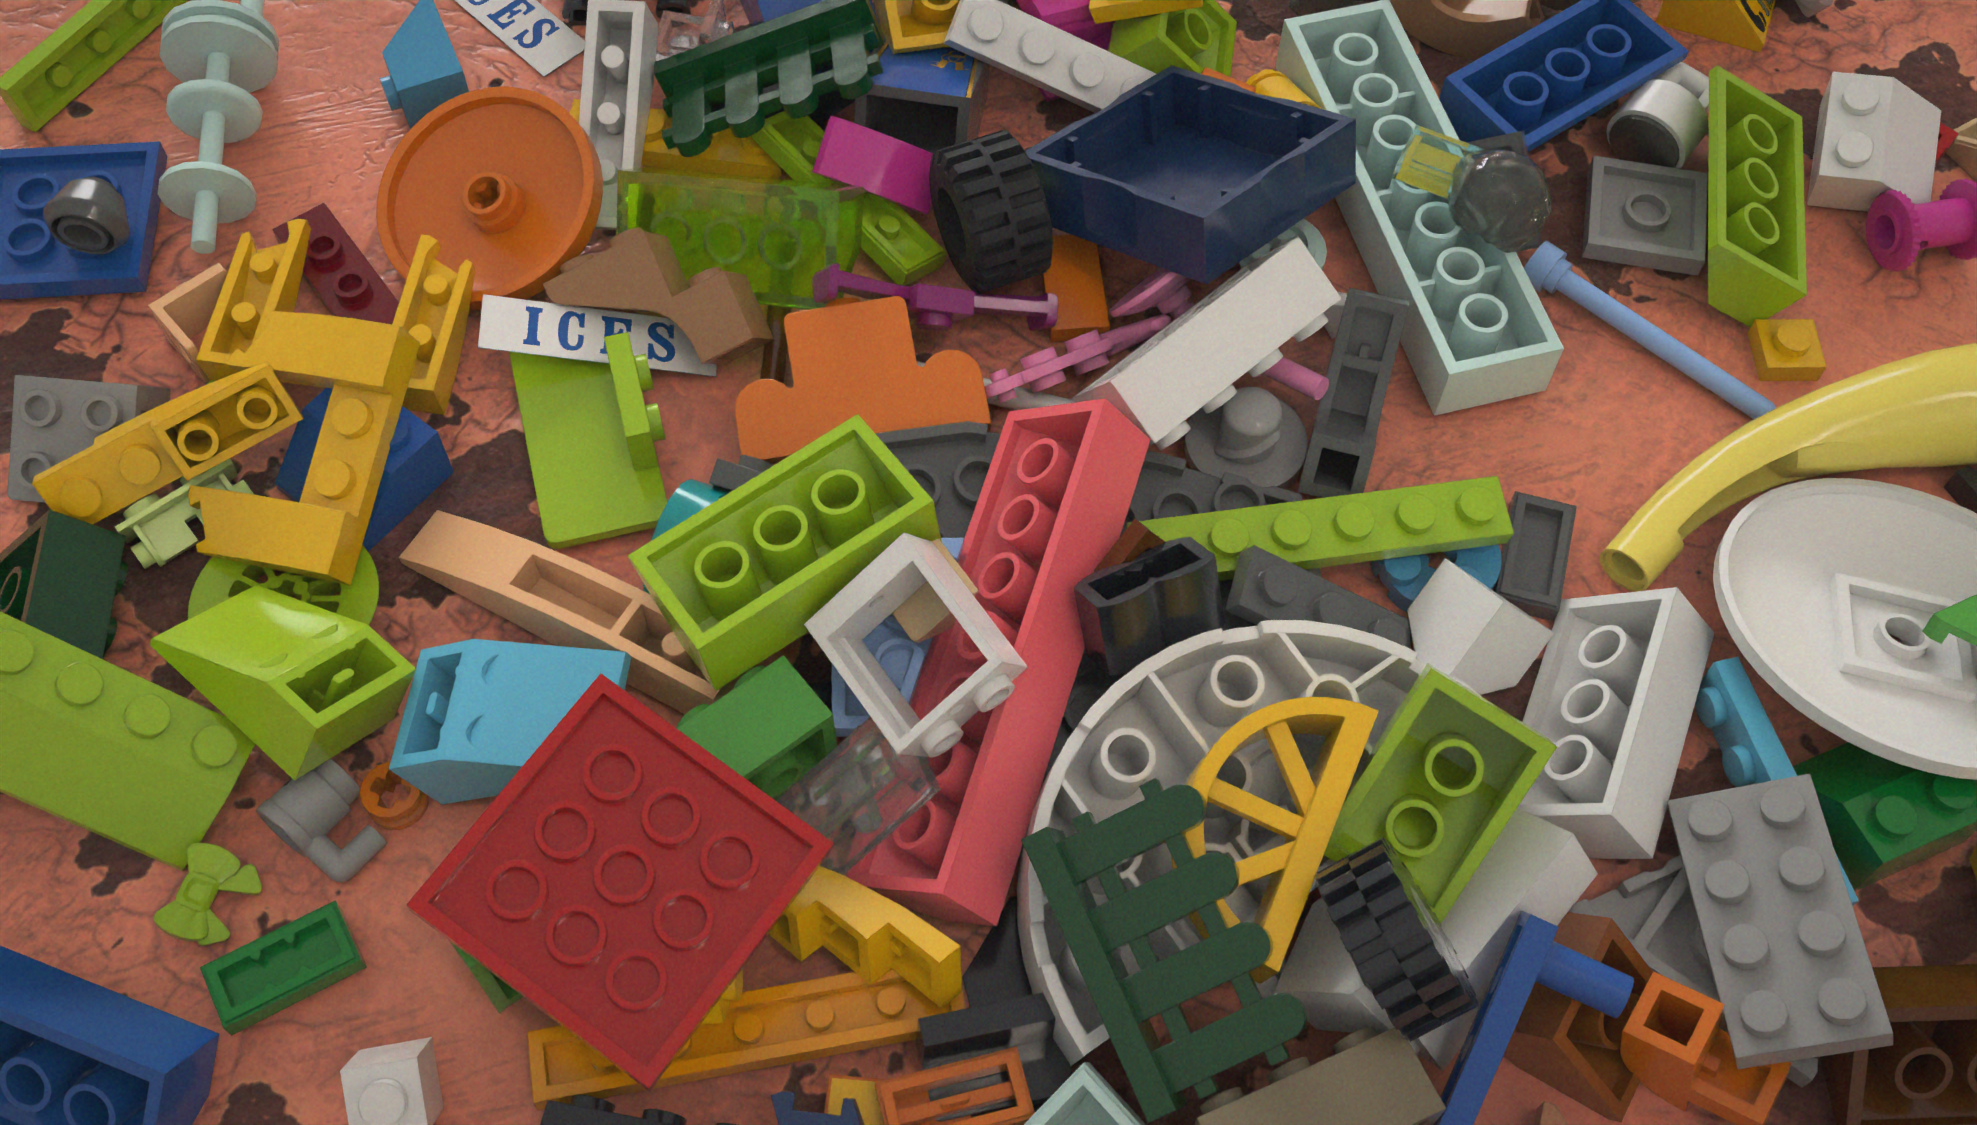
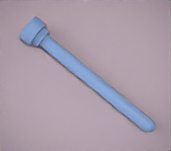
(1551, 272)

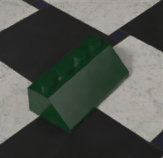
(65, 580)

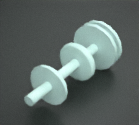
(220, 58)

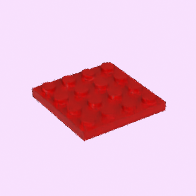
(622, 880)

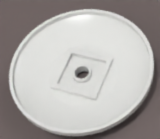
(1818, 586)

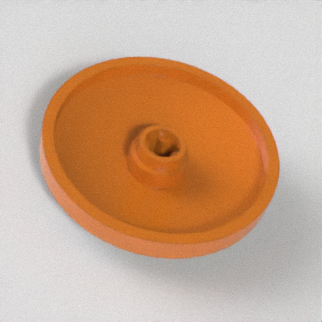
(497, 184)

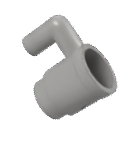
(309, 809)

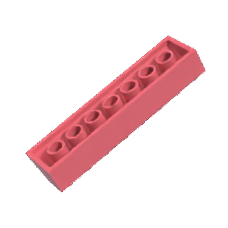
(1036, 531)

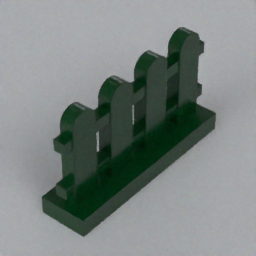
(769, 53)
(1161, 986)

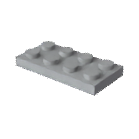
(1778, 923)

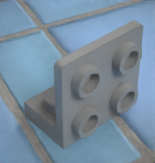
(62, 418)

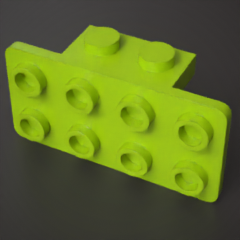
(591, 443)

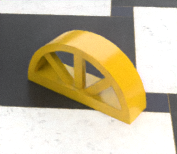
(1314, 795)

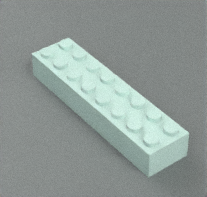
(1472, 310)

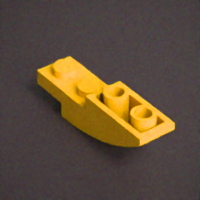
(169, 443)

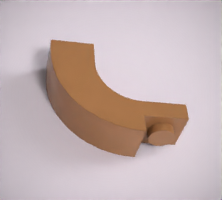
(1467, 26)

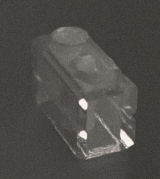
(860, 794)

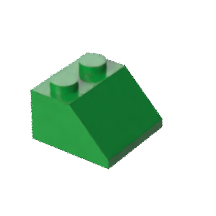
(1887, 812)

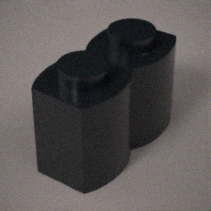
(1149, 604)

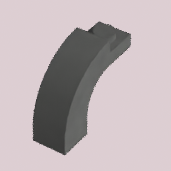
(1352, 406)

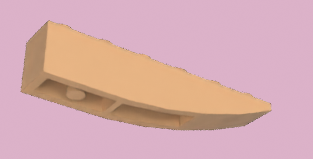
(561, 603)

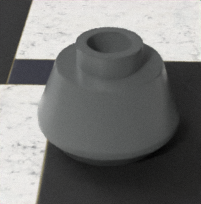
(88, 216)

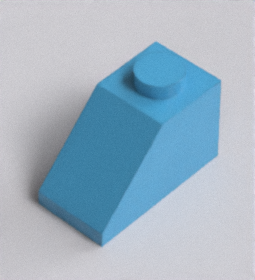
(421, 65)

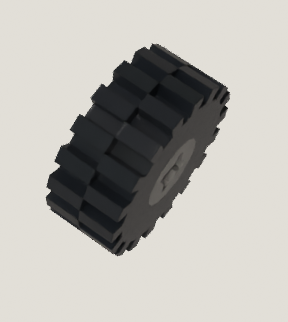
(1396, 940)

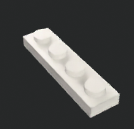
(1042, 54)

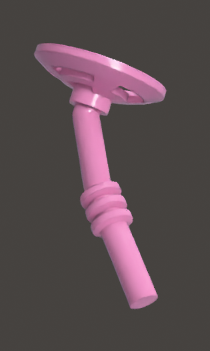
(1171, 296)

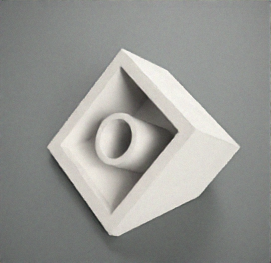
(1871, 141)

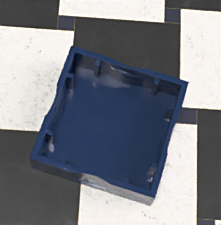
(1193, 171)

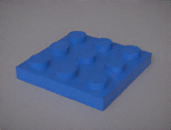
(41, 266)

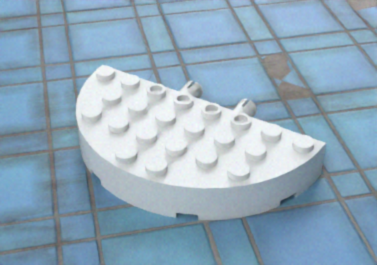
(1160, 727)

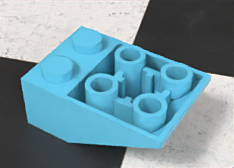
(487, 708)

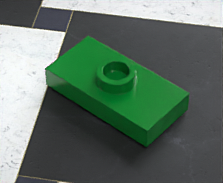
(282, 968)

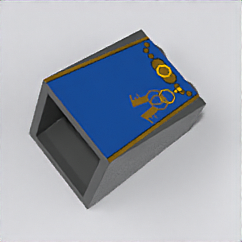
(926, 97)

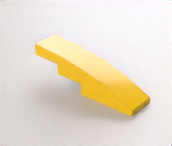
(870, 935)

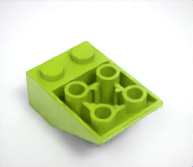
(289, 674)

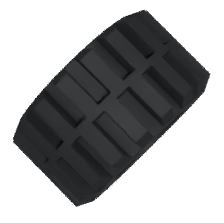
(991, 211)

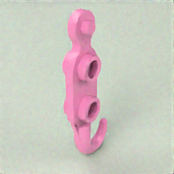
(1084, 354)

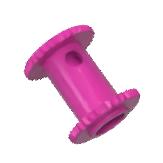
(1902, 228)

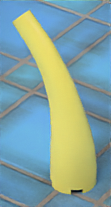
(1886, 417)

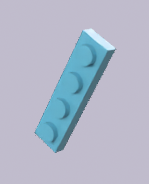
(1744, 731)

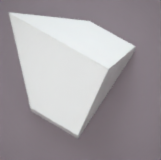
(1473, 631)

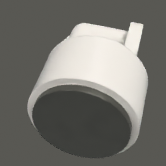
(1662, 118)

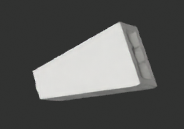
(1526, 869)

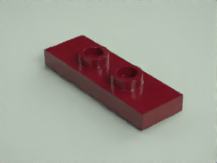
(340, 270)

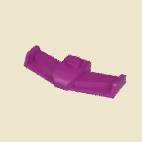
(937, 306)

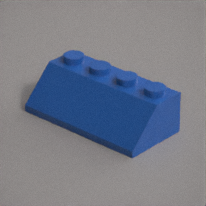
(1559, 72)
(94, 1054)

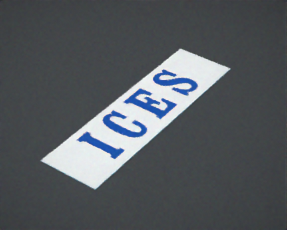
(528, 31)
(580, 333)

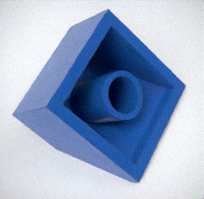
(411, 473)

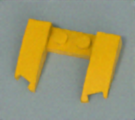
(269, 279)
(324, 531)

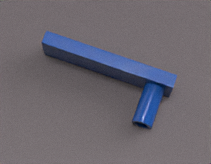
(1526, 959)

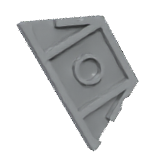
(1663, 927)

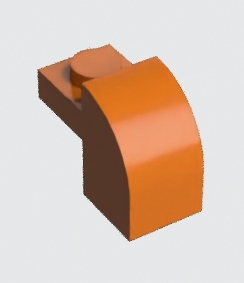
(1686, 1058)

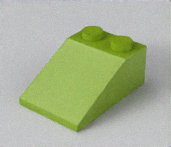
(1441, 785)

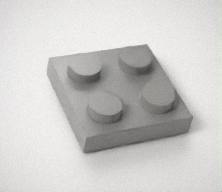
(1645, 215)

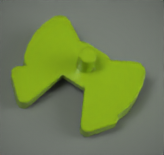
(210, 871)

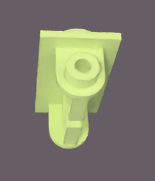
(163, 521)

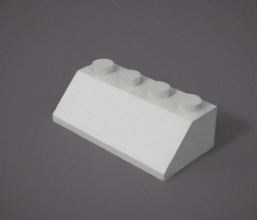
(1218, 342)
(1618, 708)

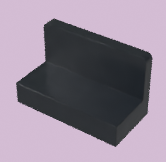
(992, 1028)

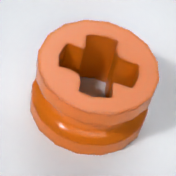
(403, 813)

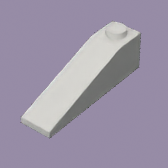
(617, 90)

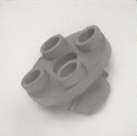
(1250, 438)

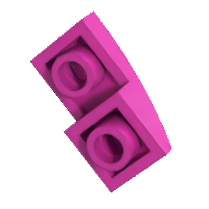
(876, 162)

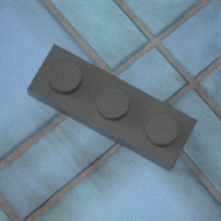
(1278, 590)

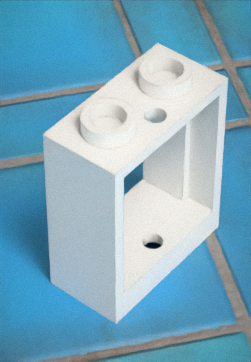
(868, 602)

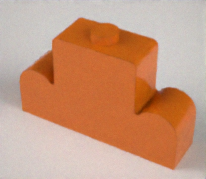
(851, 363)

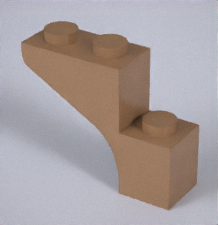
(645, 275)

